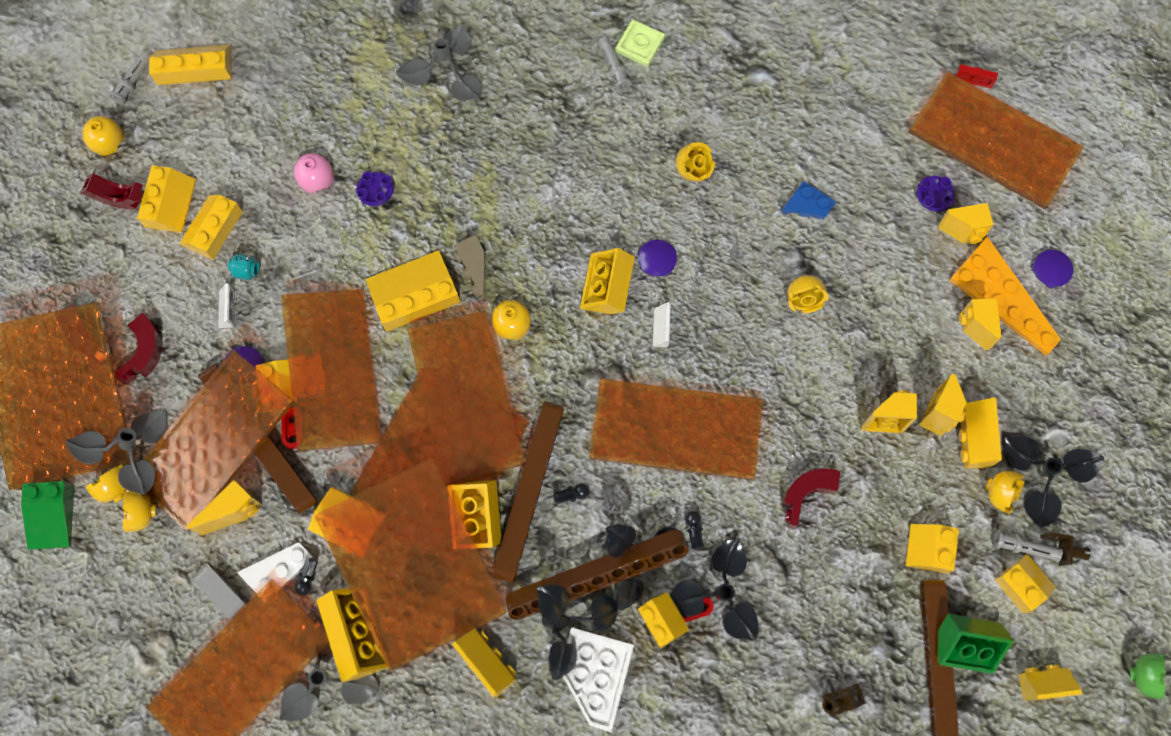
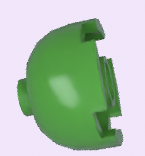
(1150, 675)

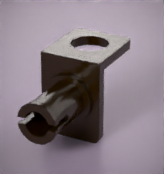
(1069, 550)
(843, 700)

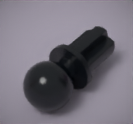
(580, 491)
(693, 520)
(303, 586)

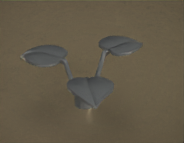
(458, 41)
(138, 476)
(300, 703)

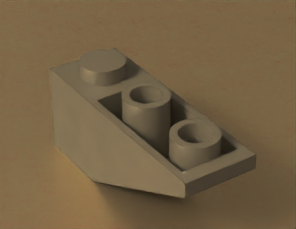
(474, 262)

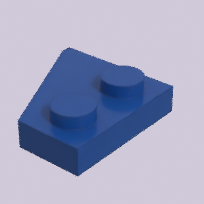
(809, 202)

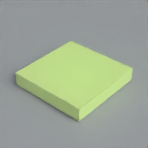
(640, 43)

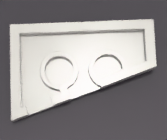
(280, 567)

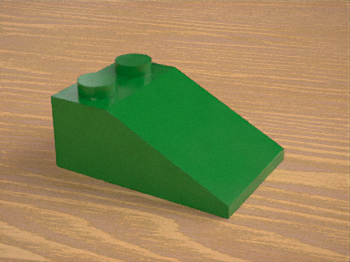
(47, 514)

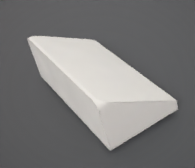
(226, 307)
(661, 327)

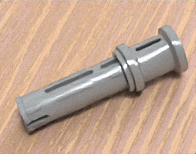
(617, 70)
(126, 84)
(1018, 544)

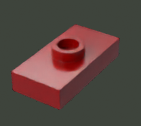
(977, 76)

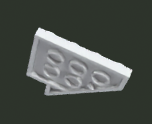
(598, 676)

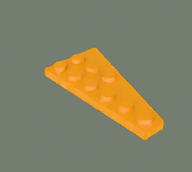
(989, 277)

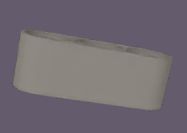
(219, 591)

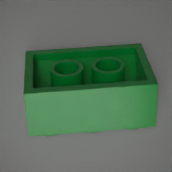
(972, 643)

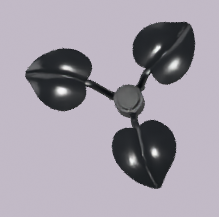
(1080, 463)
(618, 540)
(552, 602)
(742, 619)

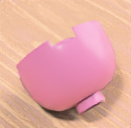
(313, 172)

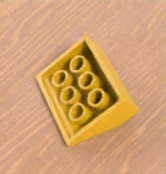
(412, 291)

